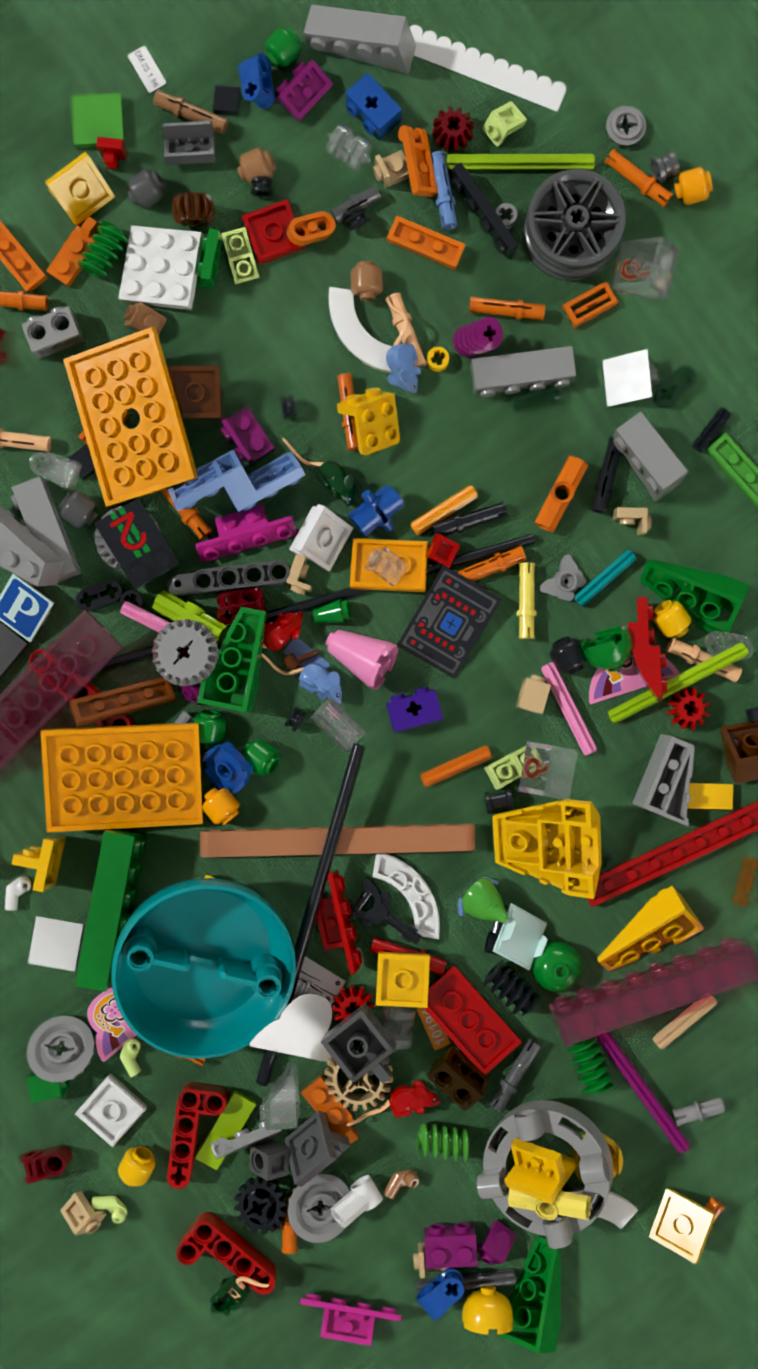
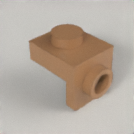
(142, 317)

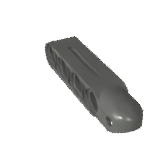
(190, 581)

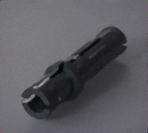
(600, 503)
(458, 524)

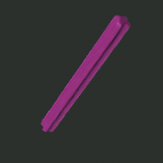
(643, 1092)

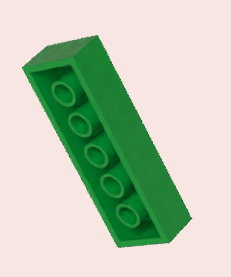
(109, 905)

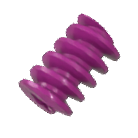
(478, 337)

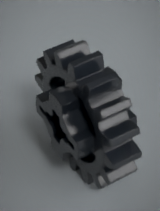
(265, 1216)

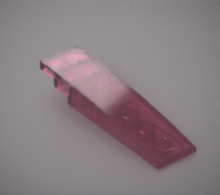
(52, 682)

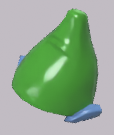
(483, 902)

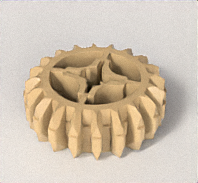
(345, 1092)

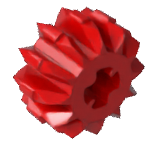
(695, 702)
(347, 997)

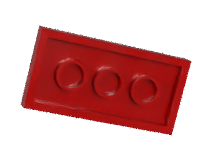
(470, 1020)

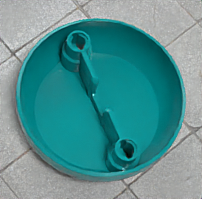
(203, 968)

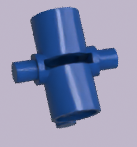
(377, 510)

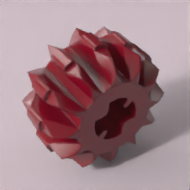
(452, 138)

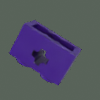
(429, 711)

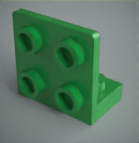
(209, 259)

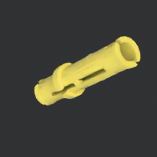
(526, 601)

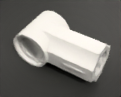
(361, 1198)

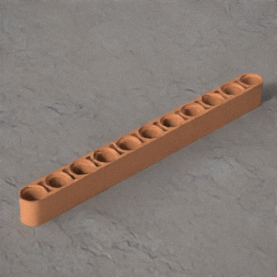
(351, 840)

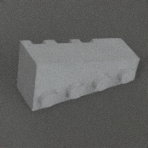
(362, 36)
(25, 554)

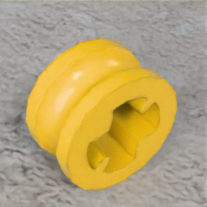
(441, 351)

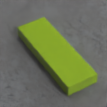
(226, 1125)

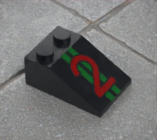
(136, 543)

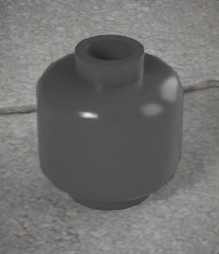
(146, 188)
(78, 509)

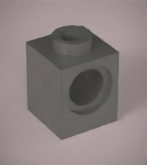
(269, 1160)

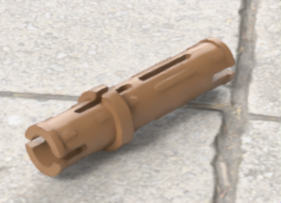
(181, 108)

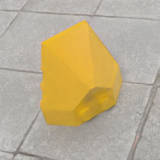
(552, 843)

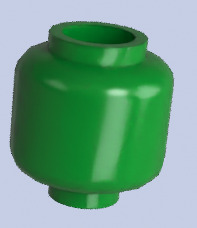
(282, 47)
(211, 727)
(261, 756)

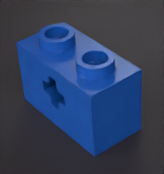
(370, 94)

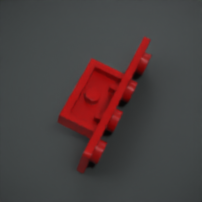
(335, 922)

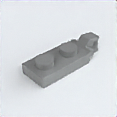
(242, 1140)

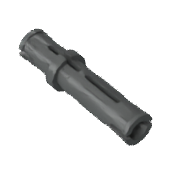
(510, 1084)

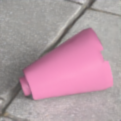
(363, 655)

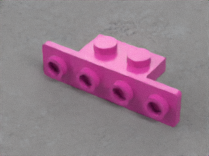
(244, 531)
(347, 1322)

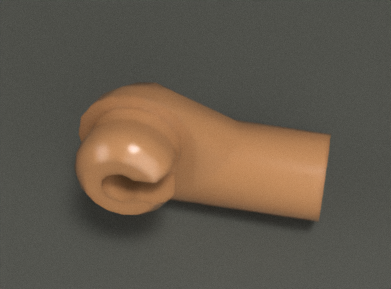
(400, 1179)

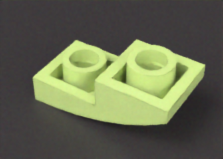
(240, 255)
(506, 769)

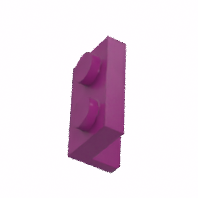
(450, 1245)

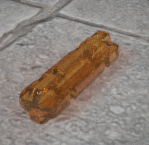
(745, 881)

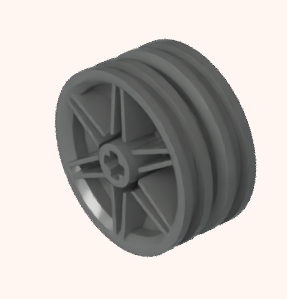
(556, 192)

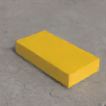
(711, 796)

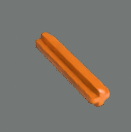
(455, 766)

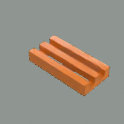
(571, 315)

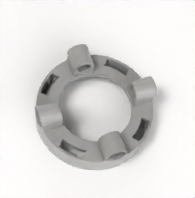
(527, 1124)

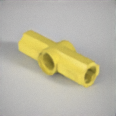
(565, 1204)

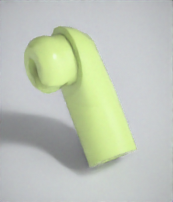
(128, 1056)
(113, 1205)

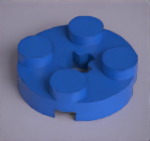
(227, 755)

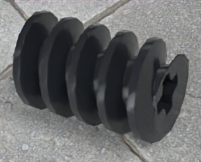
(511, 988)

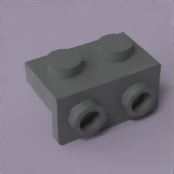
(189, 142)

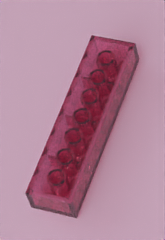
(654, 990)

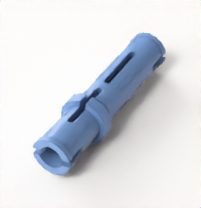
(445, 201)

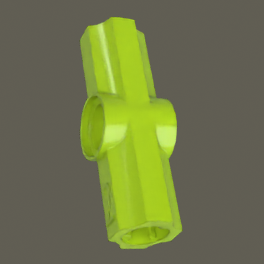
(176, 609)

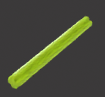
(522, 161)
(680, 682)

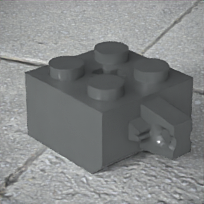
(359, 1060)

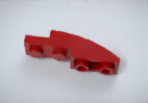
(646, 657)

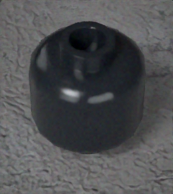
(567, 655)

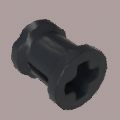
(498, 801)

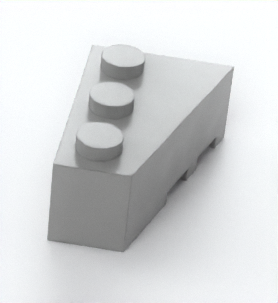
(649, 456)
(667, 780)

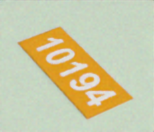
(435, 1033)

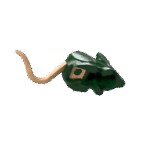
(331, 476)
(232, 1294)

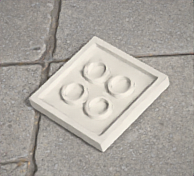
(161, 267)

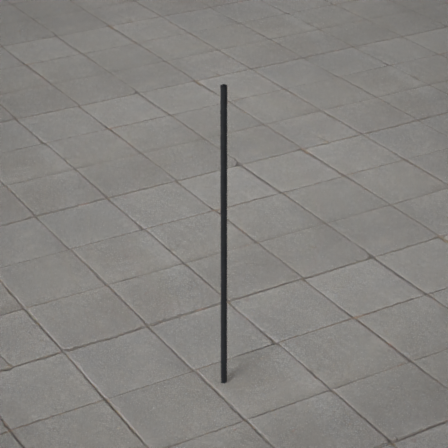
(346, 593)

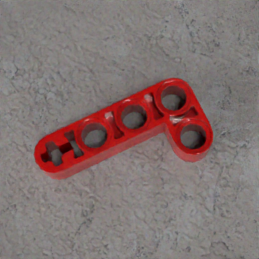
(189, 1134)
(229, 1256)

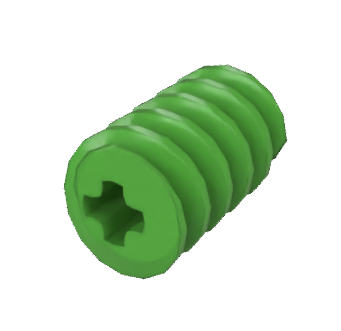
(443, 1142)

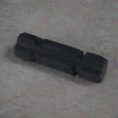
(711, 430)

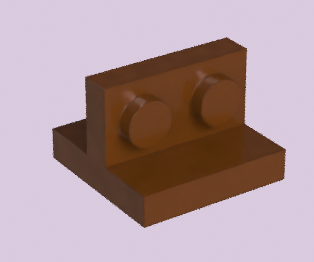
(197, 391)

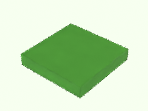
(96, 117)

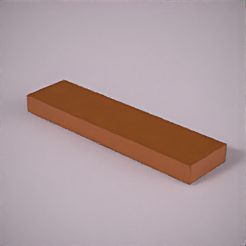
(121, 701)

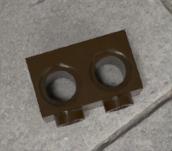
(458, 1078)

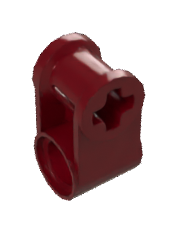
(247, 598)
(41, 1164)

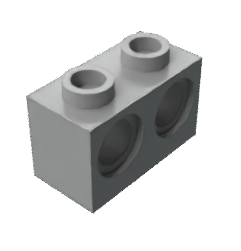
(54, 339)

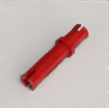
(436, 964)

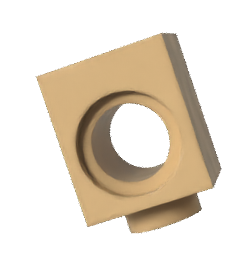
(533, 694)

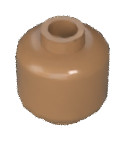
(256, 164)
(366, 280)

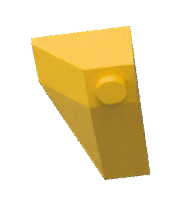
(659, 922)

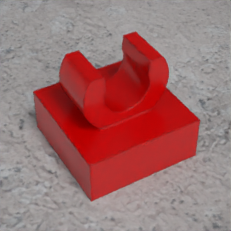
(111, 151)
(442, 550)

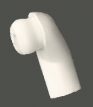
(14, 890)

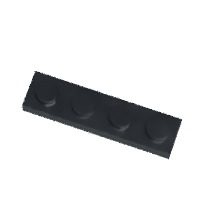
(477, 203)

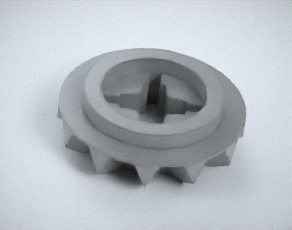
(633, 118)

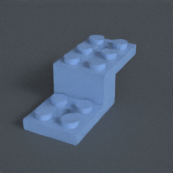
(241, 488)

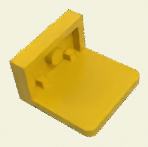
(374, 419)

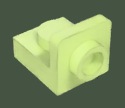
(503, 122)

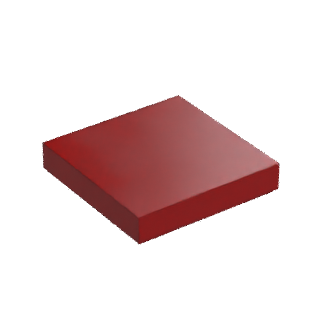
(268, 231)

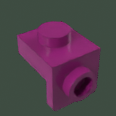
(496, 1244)

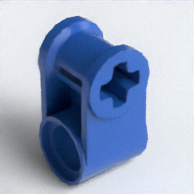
(257, 81)
(438, 1295)

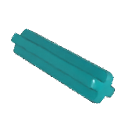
(605, 578)

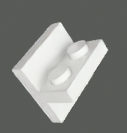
(321, 537)

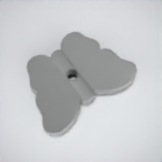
(556, 586)

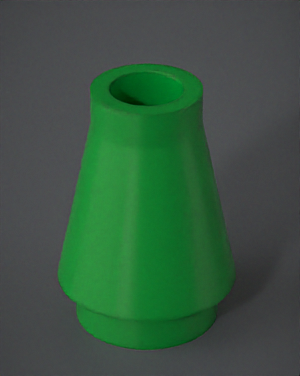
(334, 612)

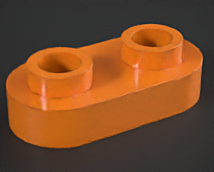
(308, 227)

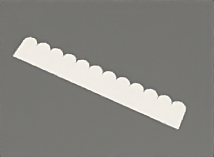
(486, 71)

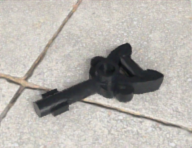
(381, 911)

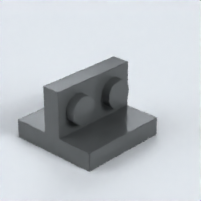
(313, 1148)

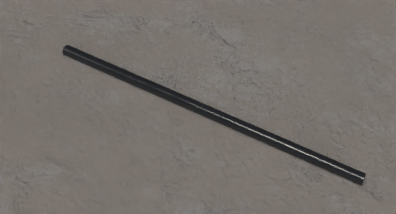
(319, 885)

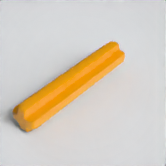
(444, 510)

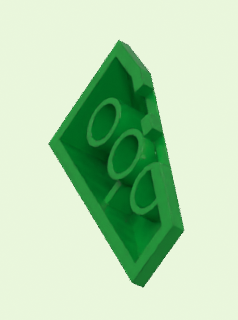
(706, 596)
(238, 665)
(537, 1300)

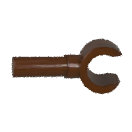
(292, 662)

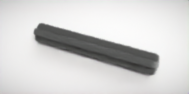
(474, 1281)

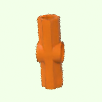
(567, 480)

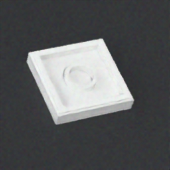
(111, 1110)

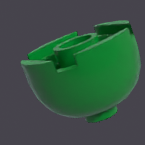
(608, 649)
(558, 967)

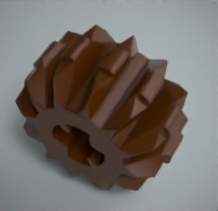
(193, 209)

